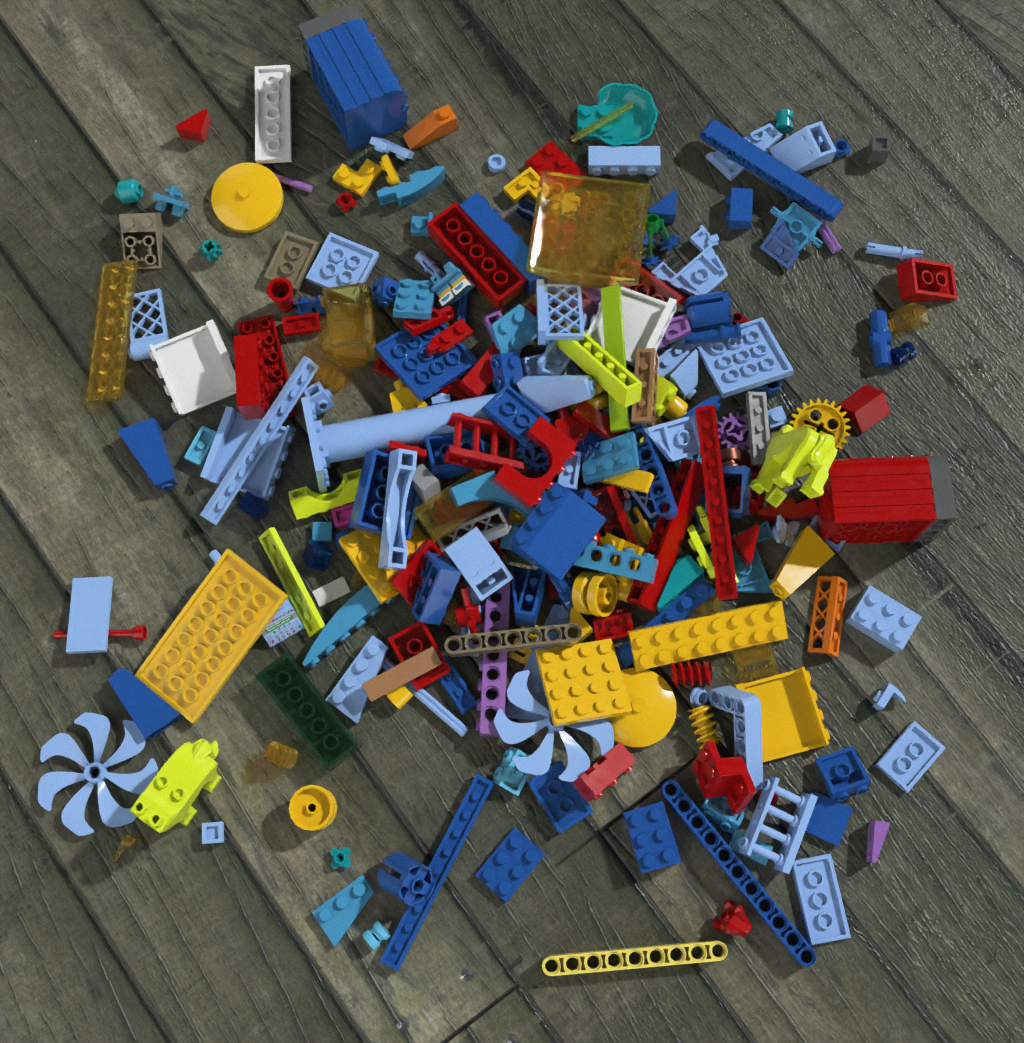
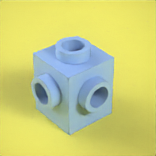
(320, 397)

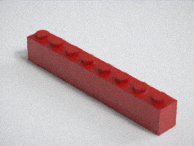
(669, 534)

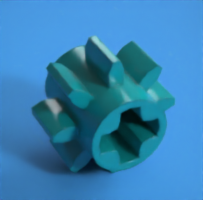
(211, 250)

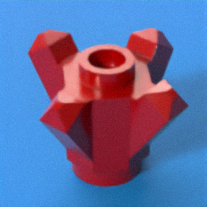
(732, 920)

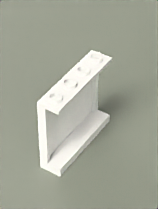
(643, 322)
(195, 368)

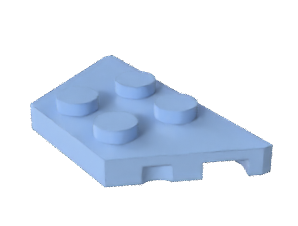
(676, 438)

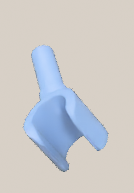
(713, 238)

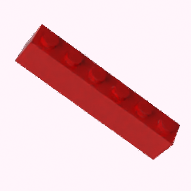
(481, 373)

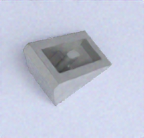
(425, 483)

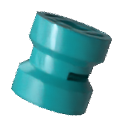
(784, 121)

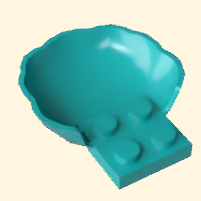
(627, 128)

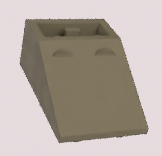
(142, 239)

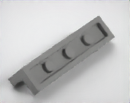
(757, 426)
(491, 533)

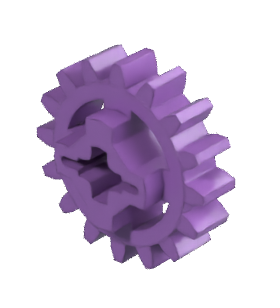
(736, 424)

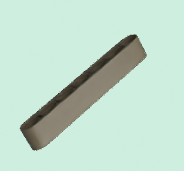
(504, 645)

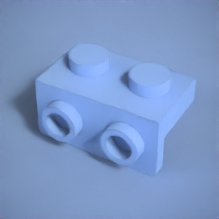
(553, 361)

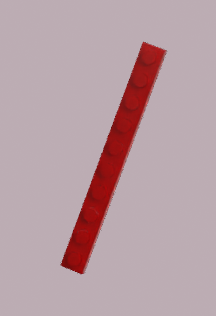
(716, 503)

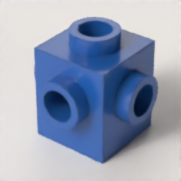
(384, 291)

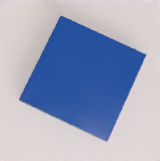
(828, 819)

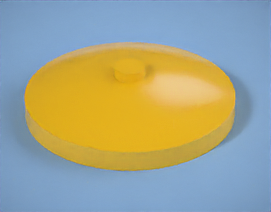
(247, 197)
(652, 710)

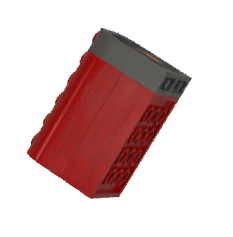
(886, 500)

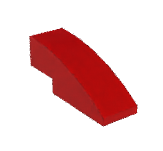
(789, 511)

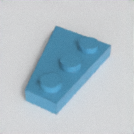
(343, 908)

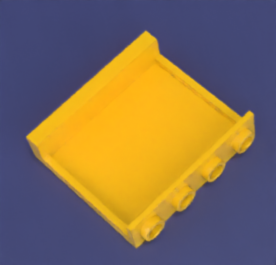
(788, 714)

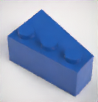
(436, 589)
(527, 594)

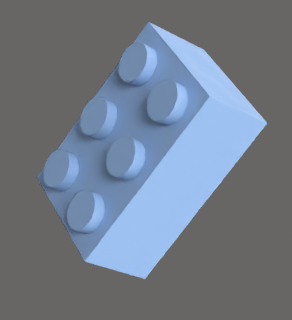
(883, 619)

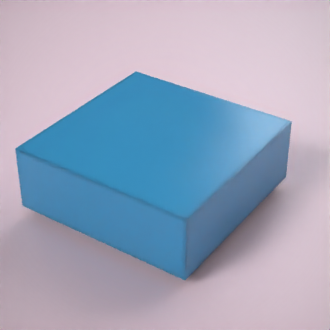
(322, 531)

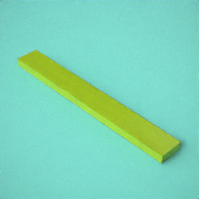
(615, 346)

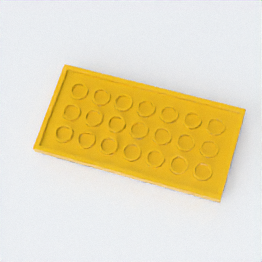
(211, 636)

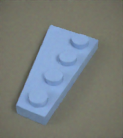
(763, 138)
(349, 693)

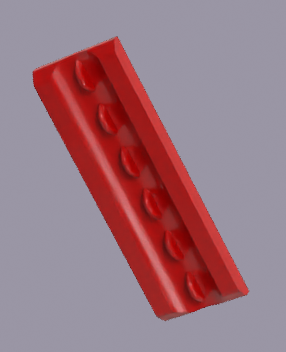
(277, 371)

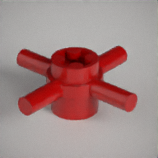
(469, 614)

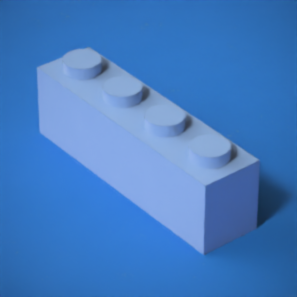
(624, 160)

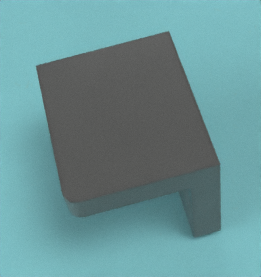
(878, 148)

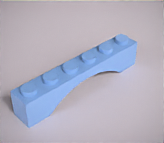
(393, 540)

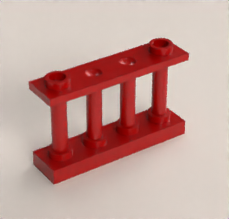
(474, 458)

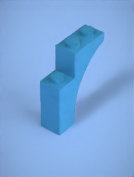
(484, 489)

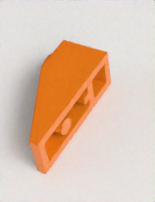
(433, 126)

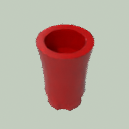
(281, 293)

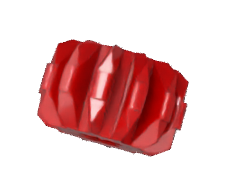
(755, 502)

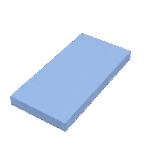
(89, 615)
(820, 899)

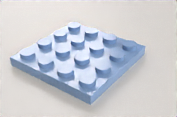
(745, 362)

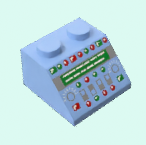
(283, 625)

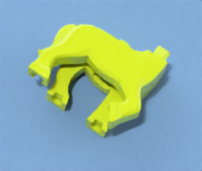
(793, 455)
(178, 785)

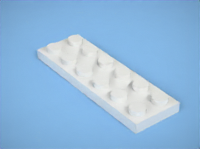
(273, 114)

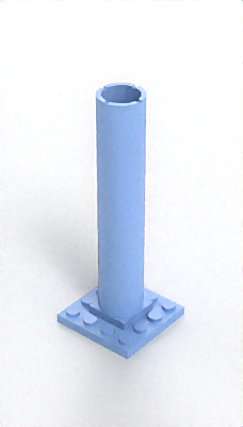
(357, 437)

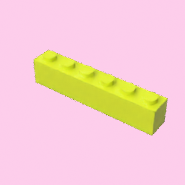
(602, 368)

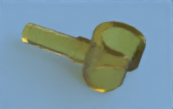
(127, 842)

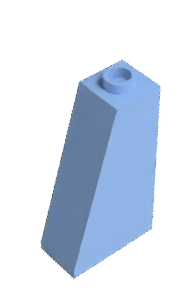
(556, 392)

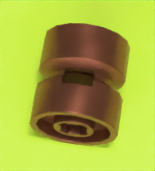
(730, 457)

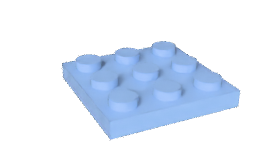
(341, 263)

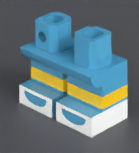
(451, 286)

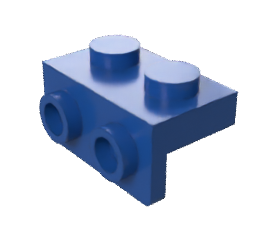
(506, 369)

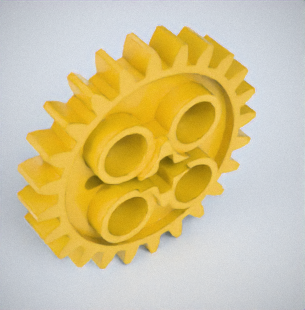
(827, 413)

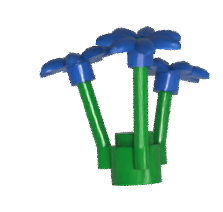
(653, 224)

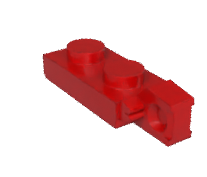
(440, 316)
(449, 338)

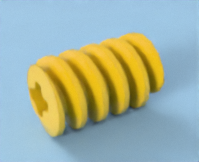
(704, 725)

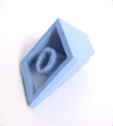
(686, 377)

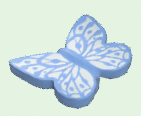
(785, 531)

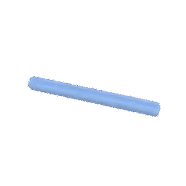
(432, 703)

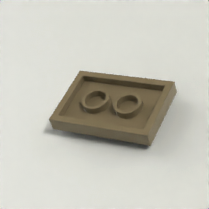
(292, 259)

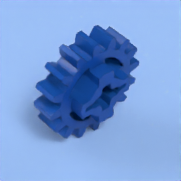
(530, 450)

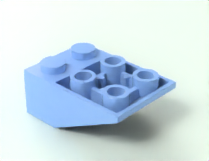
(805, 148)
(478, 563)

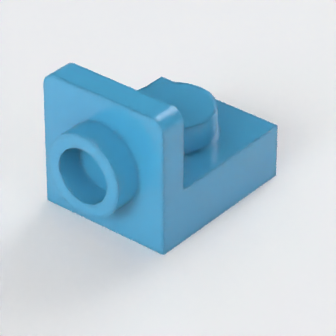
(419, 225)

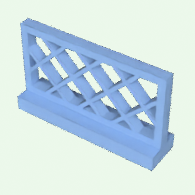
(545, 311)

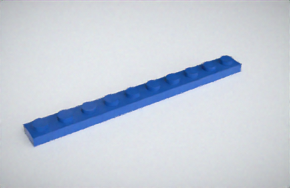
(441, 865)

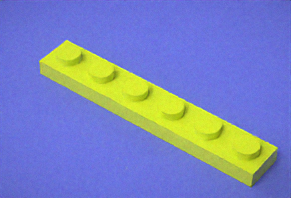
(292, 582)

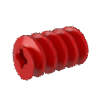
(691, 674)

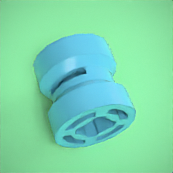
(381, 934)

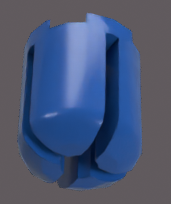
(708, 311)
(403, 886)

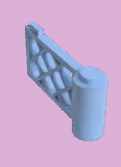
(139, 347)

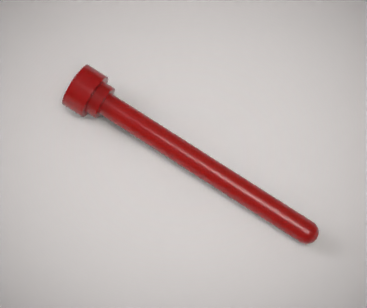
(138, 633)

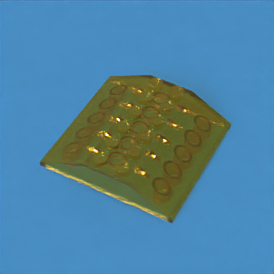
(588, 230)

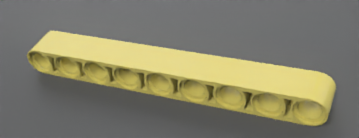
(644, 961)

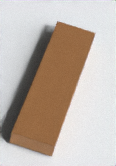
(401, 673)

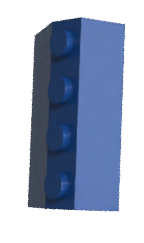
(371, 493)
(557, 531)

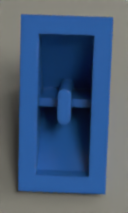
(665, 208)

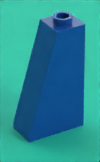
(150, 450)
(145, 707)

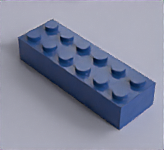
(502, 236)

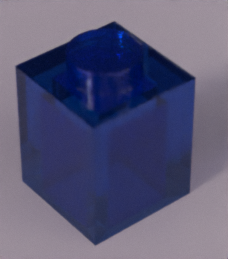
(253, 507)

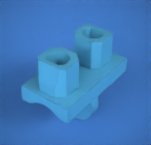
(163, 201)

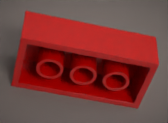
(250, 376)

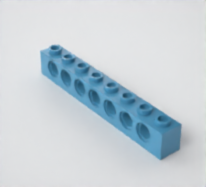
(644, 573)

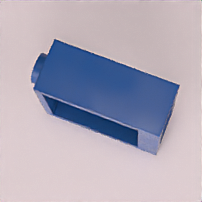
(745, 473)

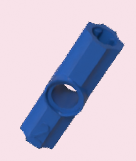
(880, 339)

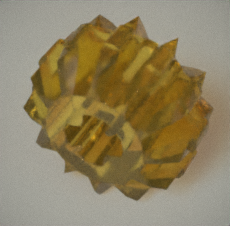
(330, 377)
(280, 754)

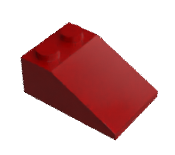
(926, 281)
(413, 641)

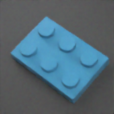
(414, 299)
(612, 459)

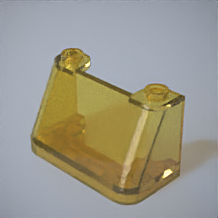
(349, 322)

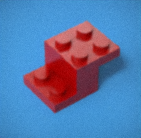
(723, 777)

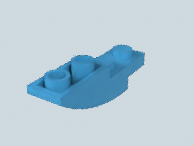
(419, 186)

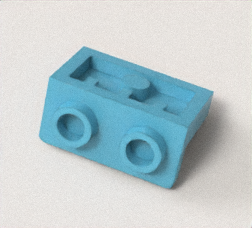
(508, 775)

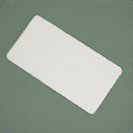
(331, 591)

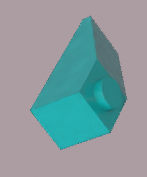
(683, 576)

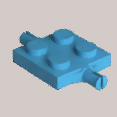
(800, 225)

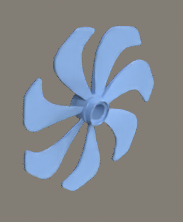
(540, 760)
(110, 811)

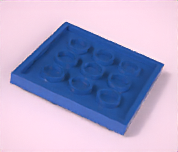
(418, 370)

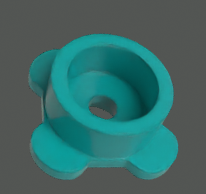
(336, 862)

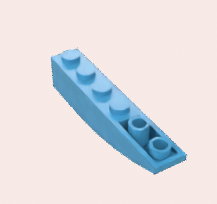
(347, 618)

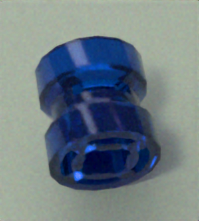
(903, 353)
(585, 449)

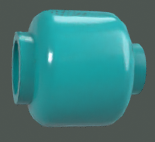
(128, 191)

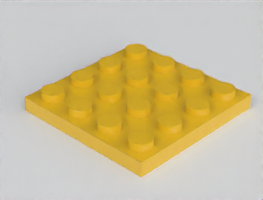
(364, 553)
(583, 682)

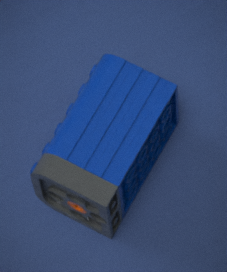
(353, 76)

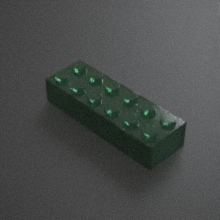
(308, 711)

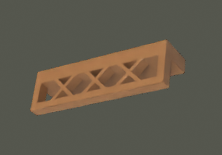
(647, 372)

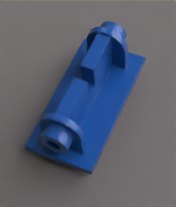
(305, 305)

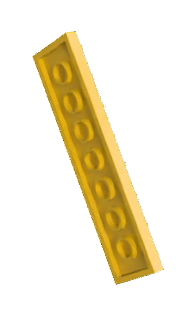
(707, 634)

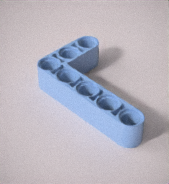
(747, 726)

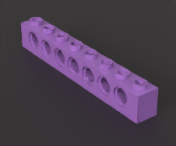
(486, 665)

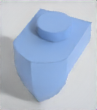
(882, 697)

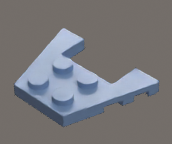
(698, 276)

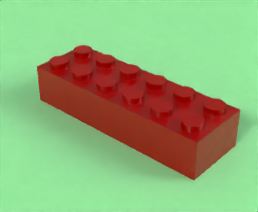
(477, 256)

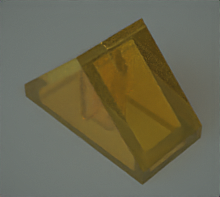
(909, 317)

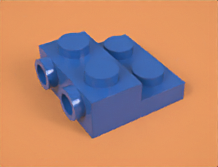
(843, 774)

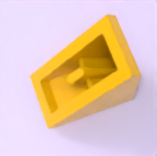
(577, 618)

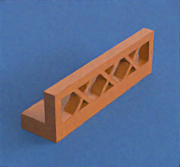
(832, 615)

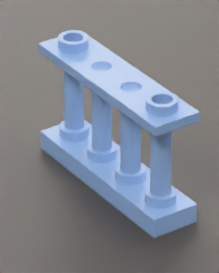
(797, 825)

